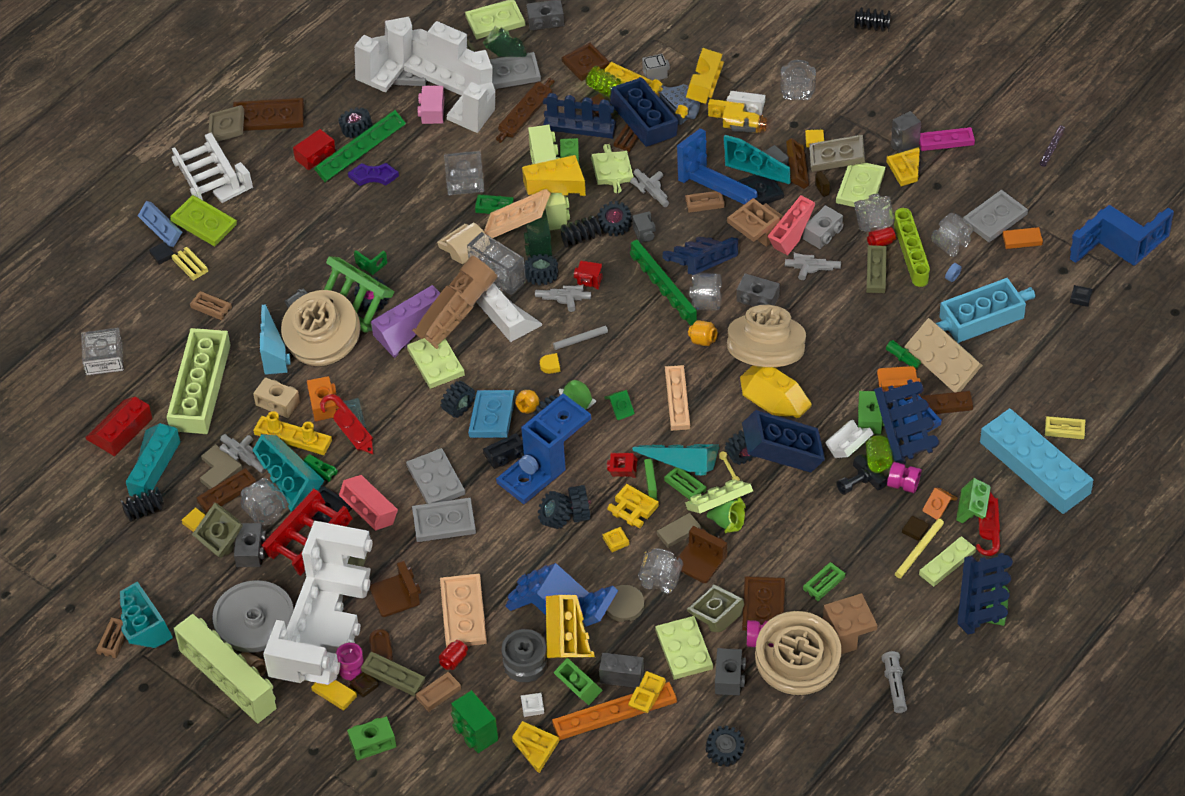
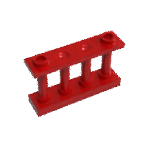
(291, 526)

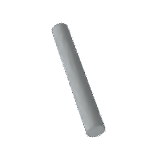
(580, 337)

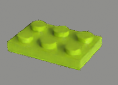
(203, 220)

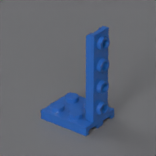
(693, 163)

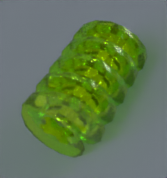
(602, 81)
(878, 453)

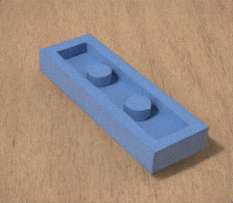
(159, 223)

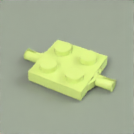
(612, 167)

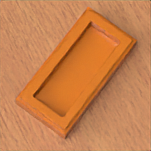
(1022, 238)

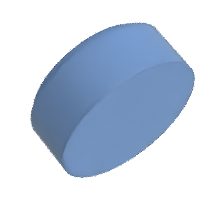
(953, 272)
(528, 464)

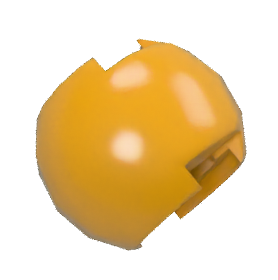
(527, 401)

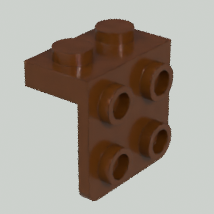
(702, 555)
(396, 592)

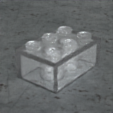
(502, 260)

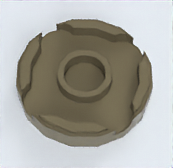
(627, 604)

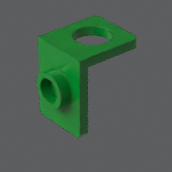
(370, 265)
(621, 404)

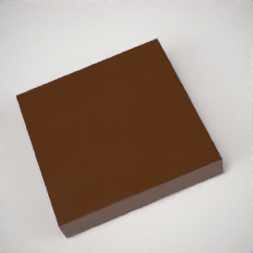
(583, 60)

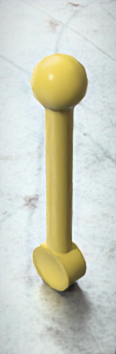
(723, 456)

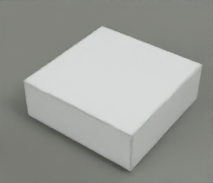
(532, 704)

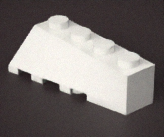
(506, 315)

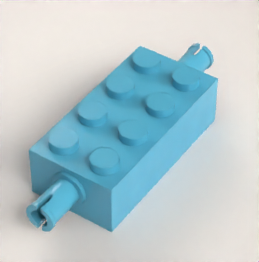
(983, 309)

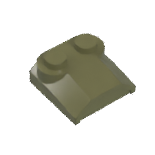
(218, 530)
(717, 608)

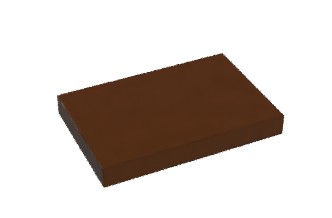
(762, 599)

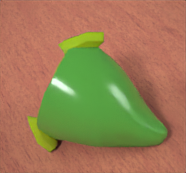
(729, 515)

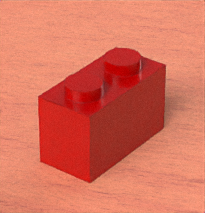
(314, 149)

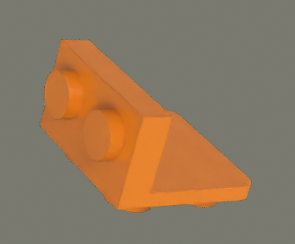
(896, 376)

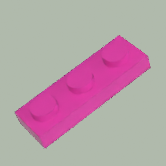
(946, 139)

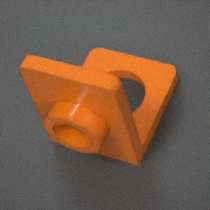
(938, 502)

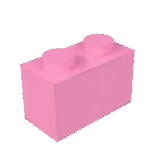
(432, 104)

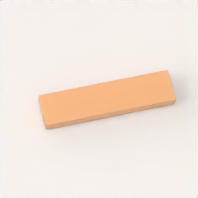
(677, 397)

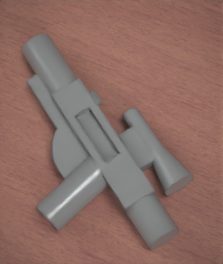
(651, 184)
(810, 265)
(565, 296)
(241, 450)

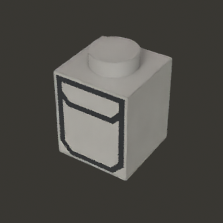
(655, 67)

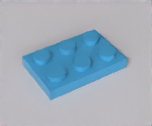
(492, 413)

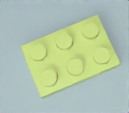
(502, 14)
(859, 183)
(435, 365)
(718, 496)
(684, 647)

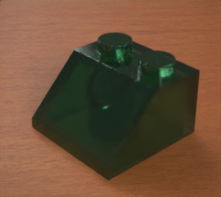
(538, 237)

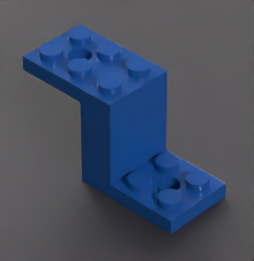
(1121, 235)
(544, 441)
(555, 581)

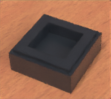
(161, 253)
(1081, 296)

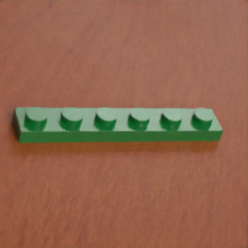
(359, 146)
(664, 283)

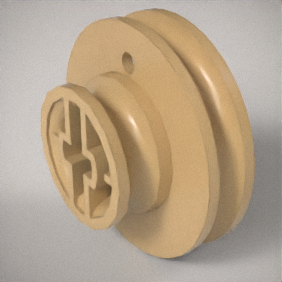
(320, 328)
(766, 337)
(803, 653)

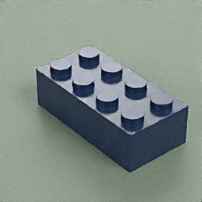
(644, 111)
(783, 441)

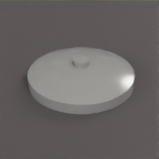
(248, 614)

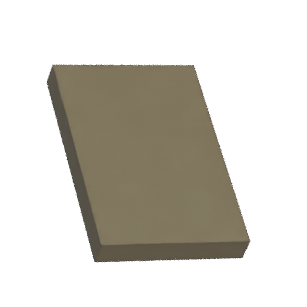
(837, 153)

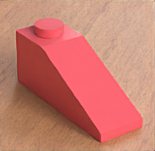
(791, 226)

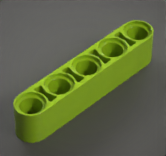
(911, 247)

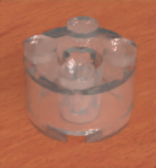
(798, 80)
(874, 212)
(952, 234)
(706, 291)
(263, 502)
(660, 570)

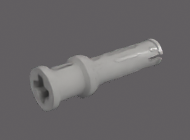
(894, 675)

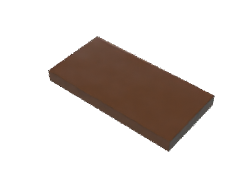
(272, 114)

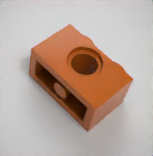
(317, 390)

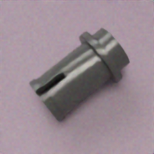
(292, 299)

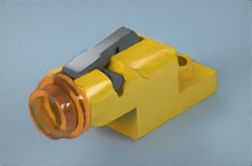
(735, 117)

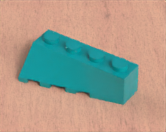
(155, 453)
(286, 469)

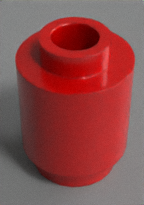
(881, 237)
(453, 655)

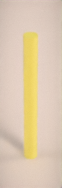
(919, 548)

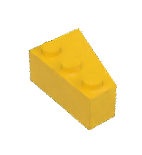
(556, 176)
(565, 628)

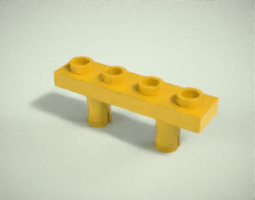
(299, 437)

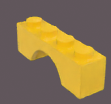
(703, 84)

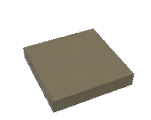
(227, 123)

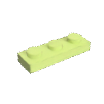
(947, 561)

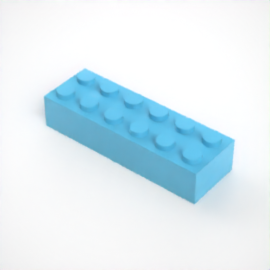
(1036, 461)

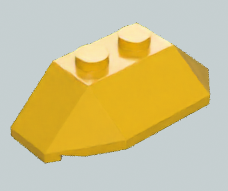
(774, 391)

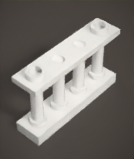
(217, 156)

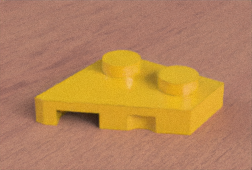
(905, 166)
(534, 744)

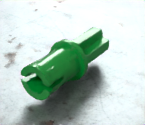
(903, 354)

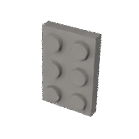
(514, 71)
(995, 215)
(435, 477)
(443, 519)

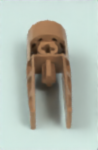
(455, 301)

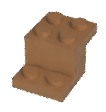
(755, 221)
(849, 619)

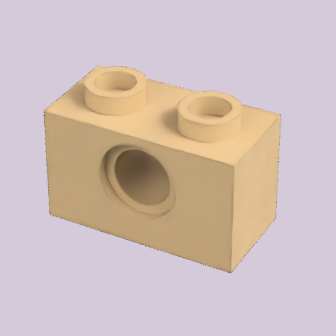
(276, 397)

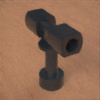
(865, 475)

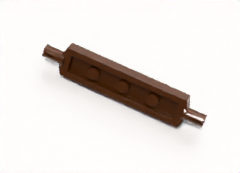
(524, 110)

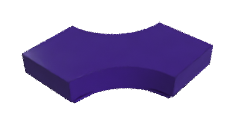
(365, 174)

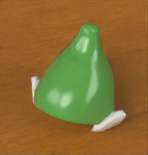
(578, 393)

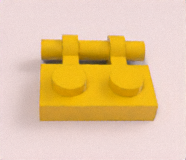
(637, 502)

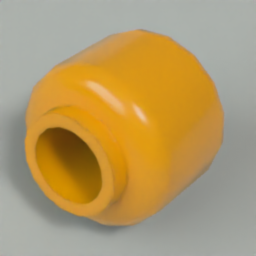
(702, 333)

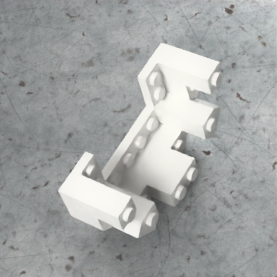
(435, 55)
(317, 623)

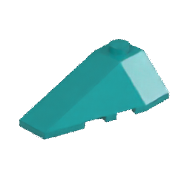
(693, 458)

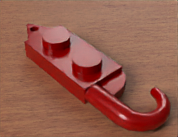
(349, 424)
(990, 528)

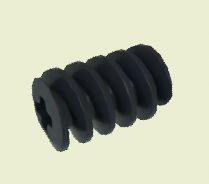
(872, 19)
(580, 229)
(142, 504)

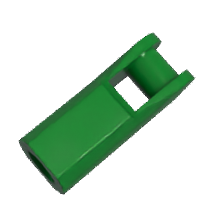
(320, 467)

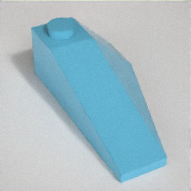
(271, 346)

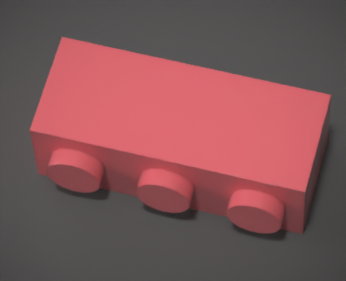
(368, 502)

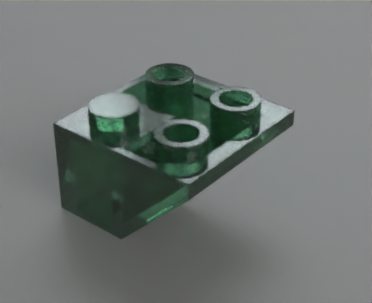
(503, 44)

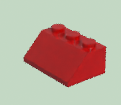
(121, 425)

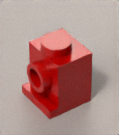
(619, 459)

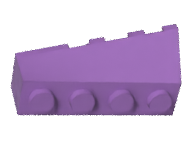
(396, 325)

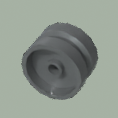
(524, 655)

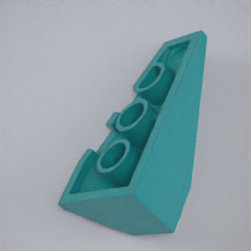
(750, 159)
(141, 619)

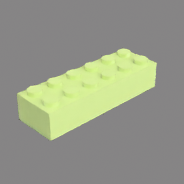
(544, 150)
(198, 380)
(225, 668)

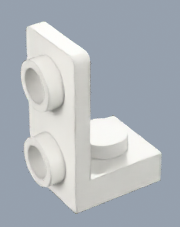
(226, 192)

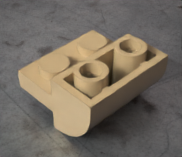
(457, 241)

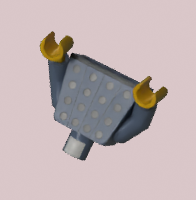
(676, 101)

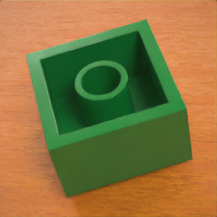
(474, 722)

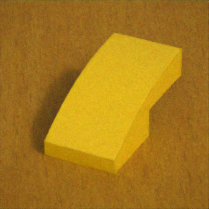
(647, 692)

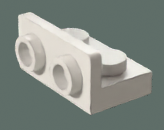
(752, 102)
(848, 439)

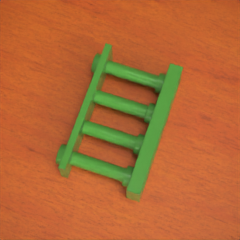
(366, 283)

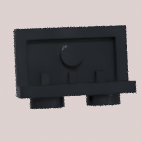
(504, 451)

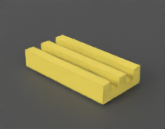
(176, 258)
(1065, 429)

